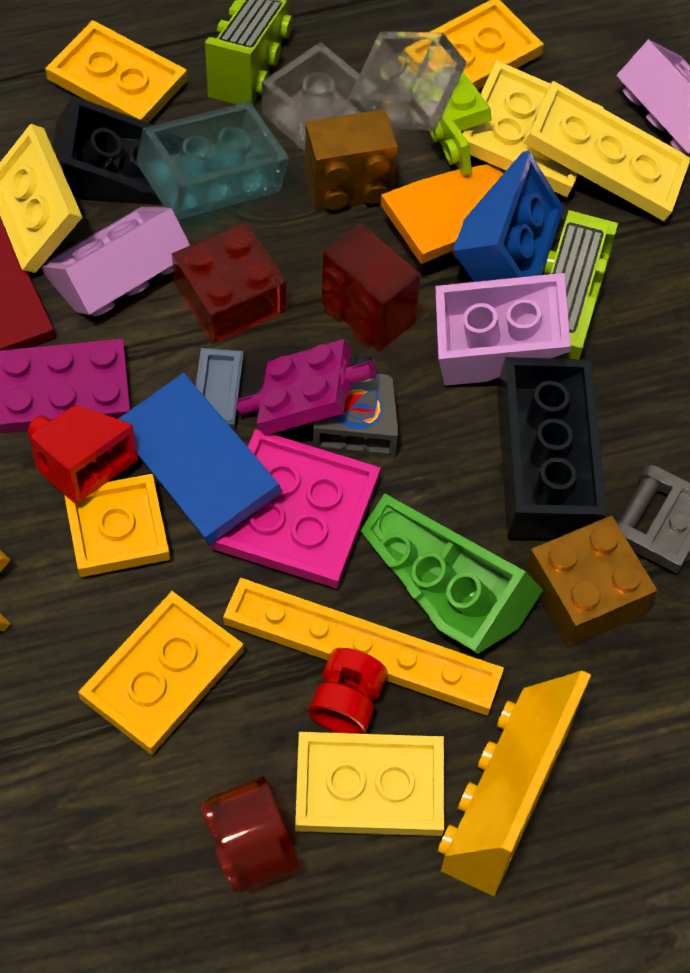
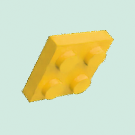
(118, 527)

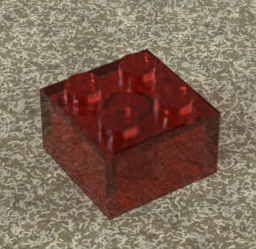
(229, 282)
(369, 287)

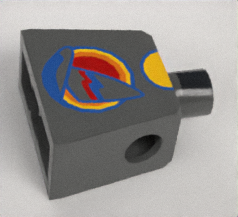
(367, 422)

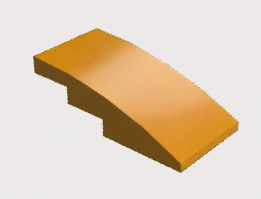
(434, 208)

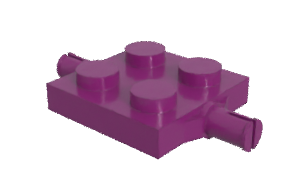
(305, 387)

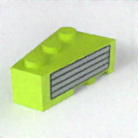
(246, 49)
(583, 260)

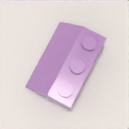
(662, 85)
(117, 260)

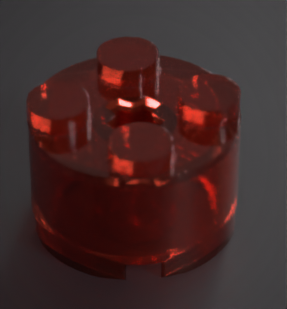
(249, 835)

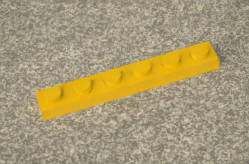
(320, 629)

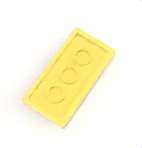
(608, 151)

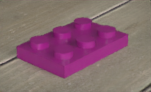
(59, 377)

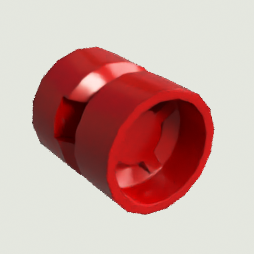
(348, 688)

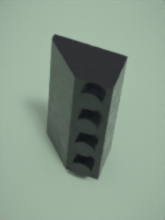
(549, 446)

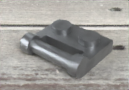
(669, 534)

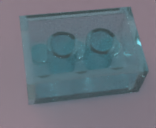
(212, 160)

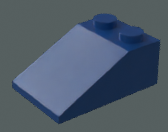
(511, 225)

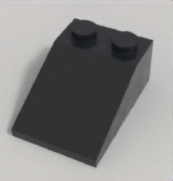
(100, 154)

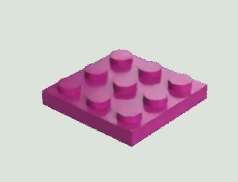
(313, 520)

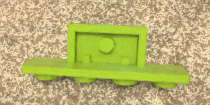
(462, 112)

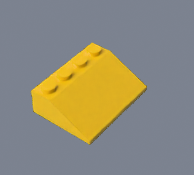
(512, 782)

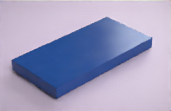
(199, 459)

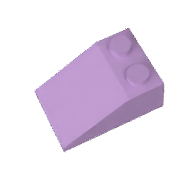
(499, 320)

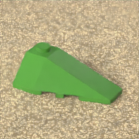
(455, 581)

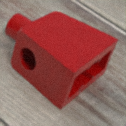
(81, 450)

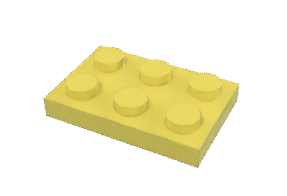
(35, 199)
(370, 784)

